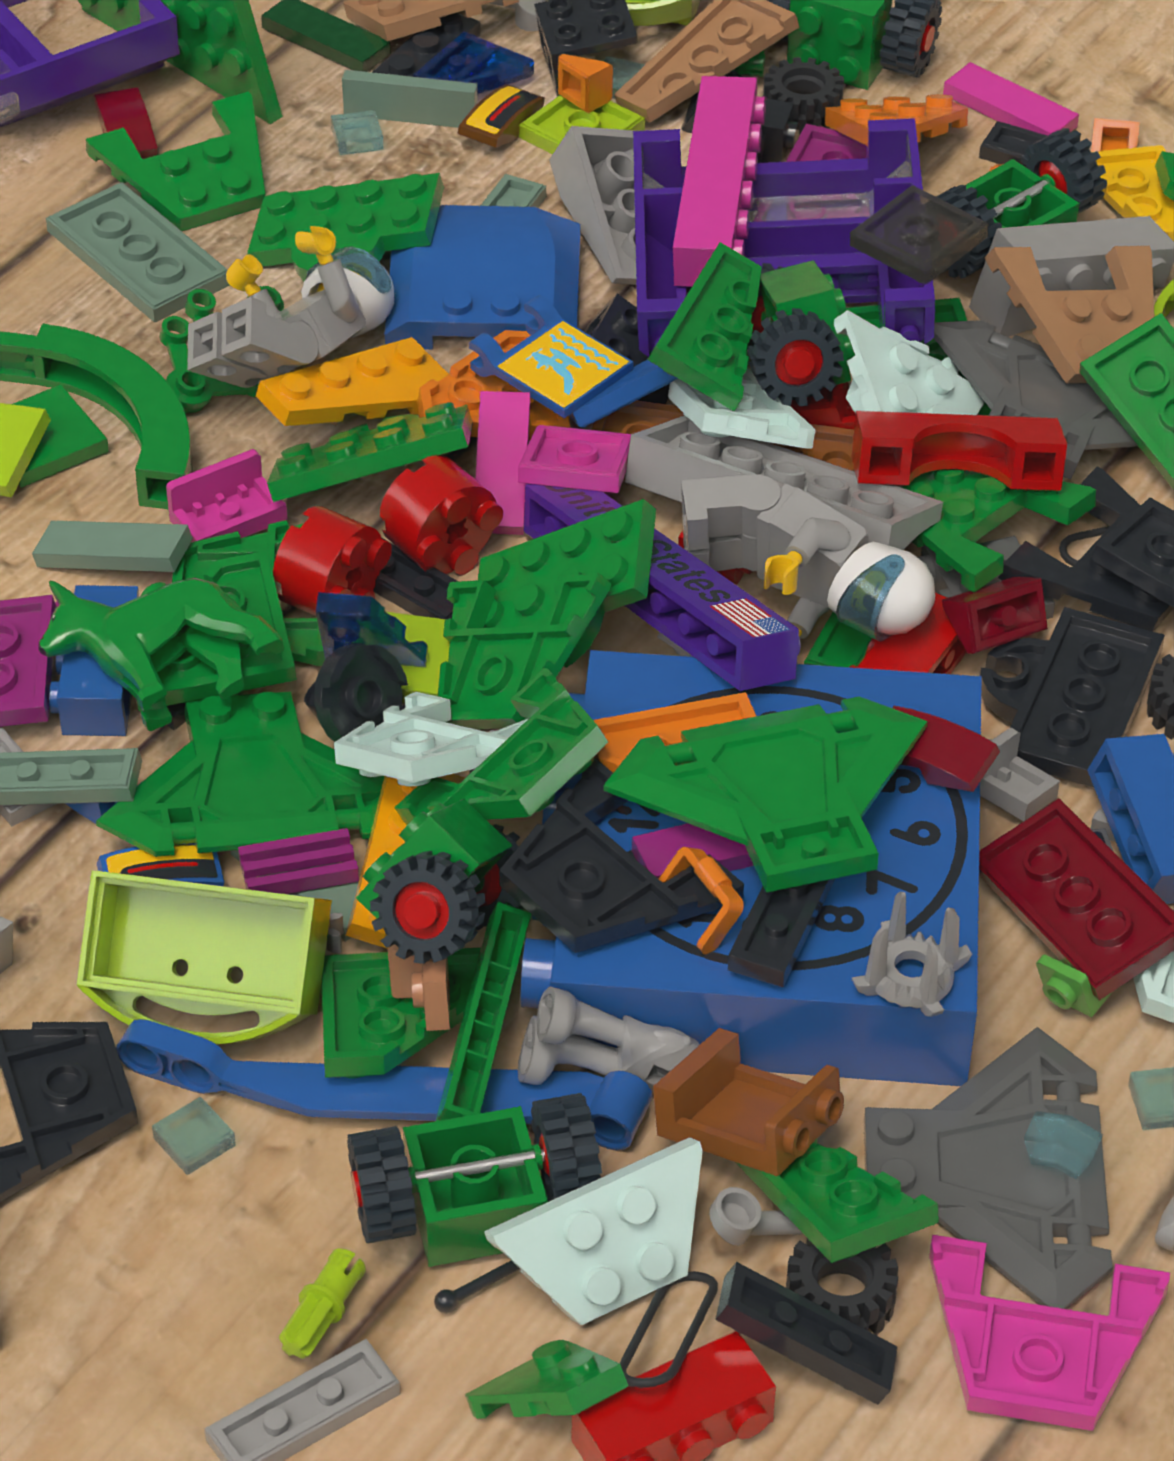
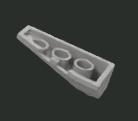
(597, 187)

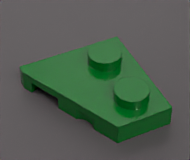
(555, 1382)

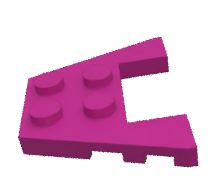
(1038, 1357)

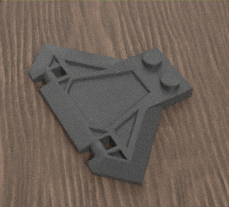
(1022, 382)
(979, 1172)

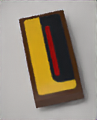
(499, 114)

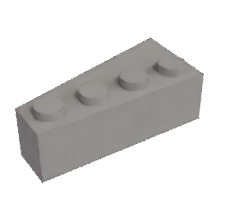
(1067, 259)

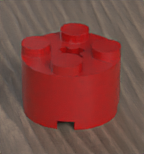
(440, 516)
(328, 557)

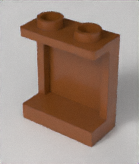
(742, 1109)

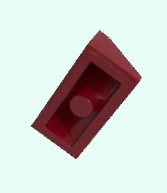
(997, 613)

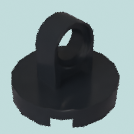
(355, 688)

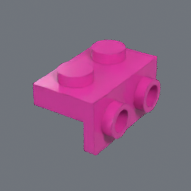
(224, 499)

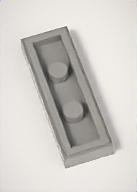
(305, 1408)

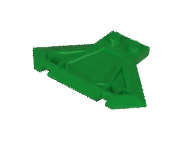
(244, 783)
(779, 784)

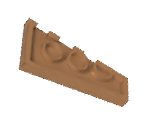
(708, 46)

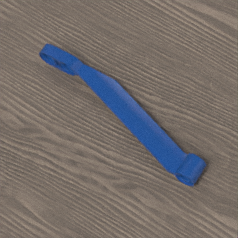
(401, 1094)

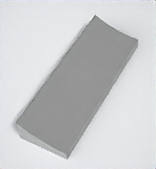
(682, 452)

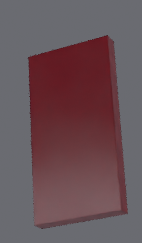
(1079, 897)

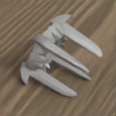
(893, 945)

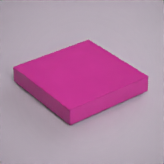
(575, 459)

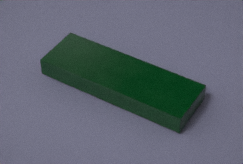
(326, 34)

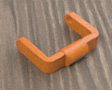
(719, 886)

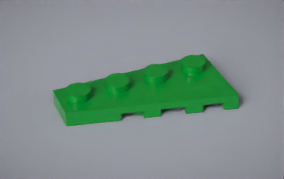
(712, 328)
(842, 1204)

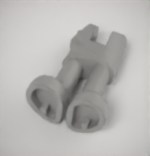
(559, 1038)

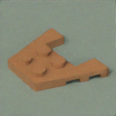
(405, 17)
(1079, 322)

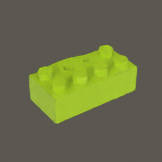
(148, 924)

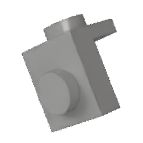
(1016, 783)

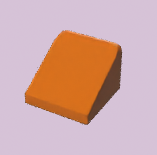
(585, 81)
(1114, 134)

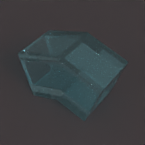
(1061, 1142)

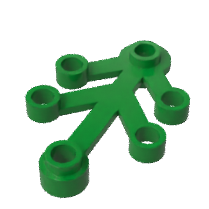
(190, 387)

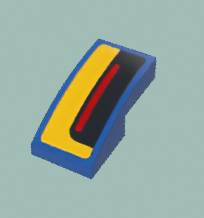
(182, 866)

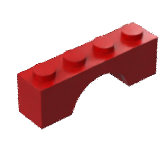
(1012, 449)

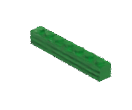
(484, 1013)

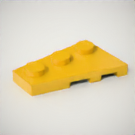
(1135, 186)

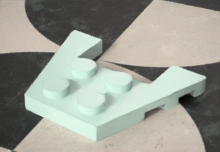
(417, 743)

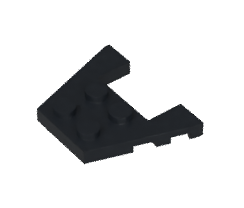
(1088, 580)
(587, 883)
(63, 1096)

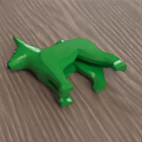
(154, 631)

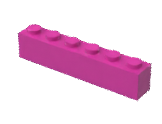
(718, 173)

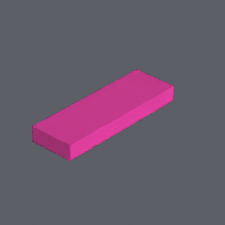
(1008, 101)
(500, 447)

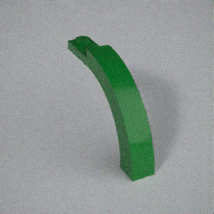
(116, 382)

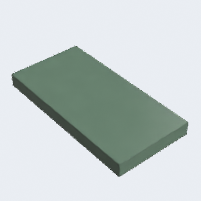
(137, 250)

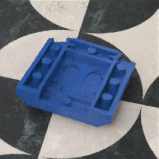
(483, 273)

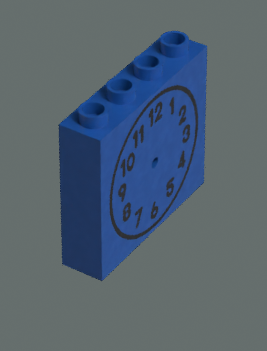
(818, 1018)

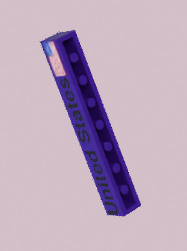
(686, 598)

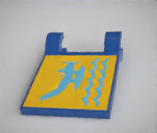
(554, 364)

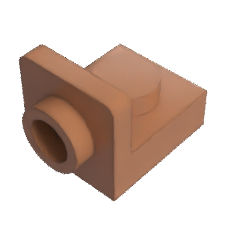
(425, 984)

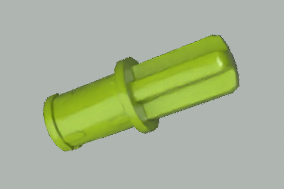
(321, 1304)

